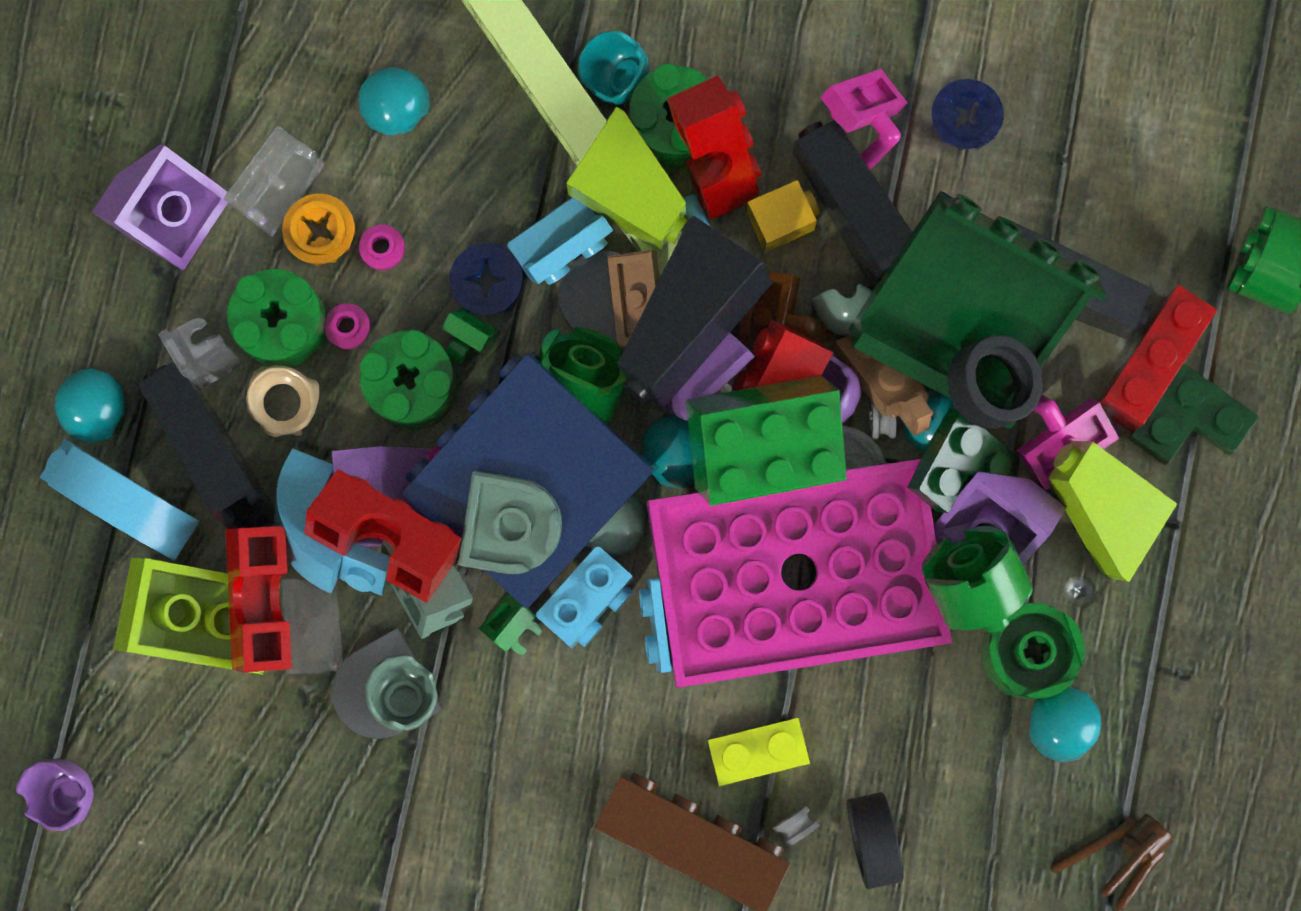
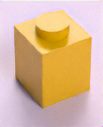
(782, 215)

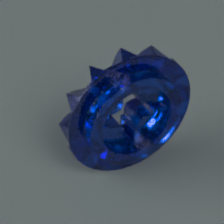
(965, 94)
(471, 266)

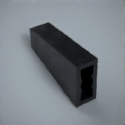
(852, 198)
(1126, 298)
(690, 312)
(207, 450)

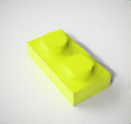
(758, 752)

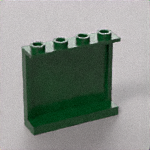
(965, 282)

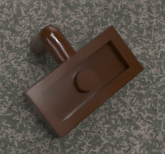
(779, 305)

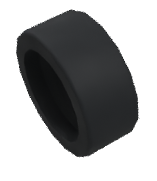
(1023, 370)
(875, 840)

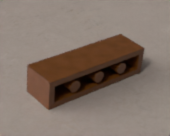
(693, 844)

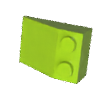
(175, 614)

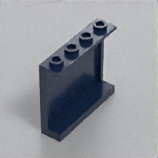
(536, 433)

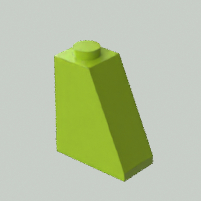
(629, 185)
(1109, 507)

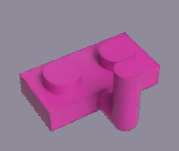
(866, 102)
(1084, 423)

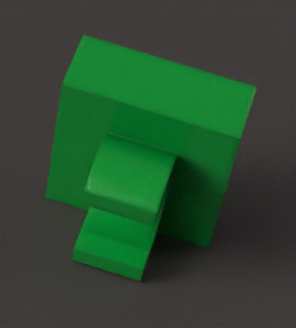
(468, 335)
(508, 623)

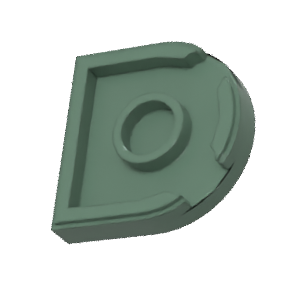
(508, 524)

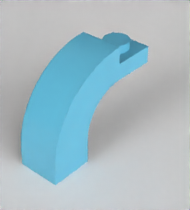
(297, 488)
(118, 500)

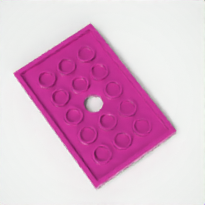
(737, 616)

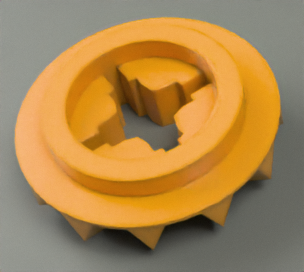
(317, 209)

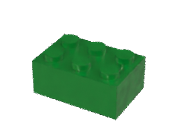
(766, 440)

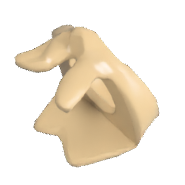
(270, 376)

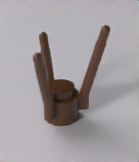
(1144, 844)

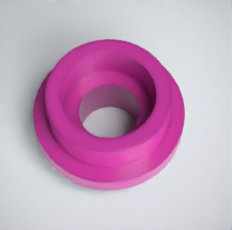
(384, 260)
(353, 338)

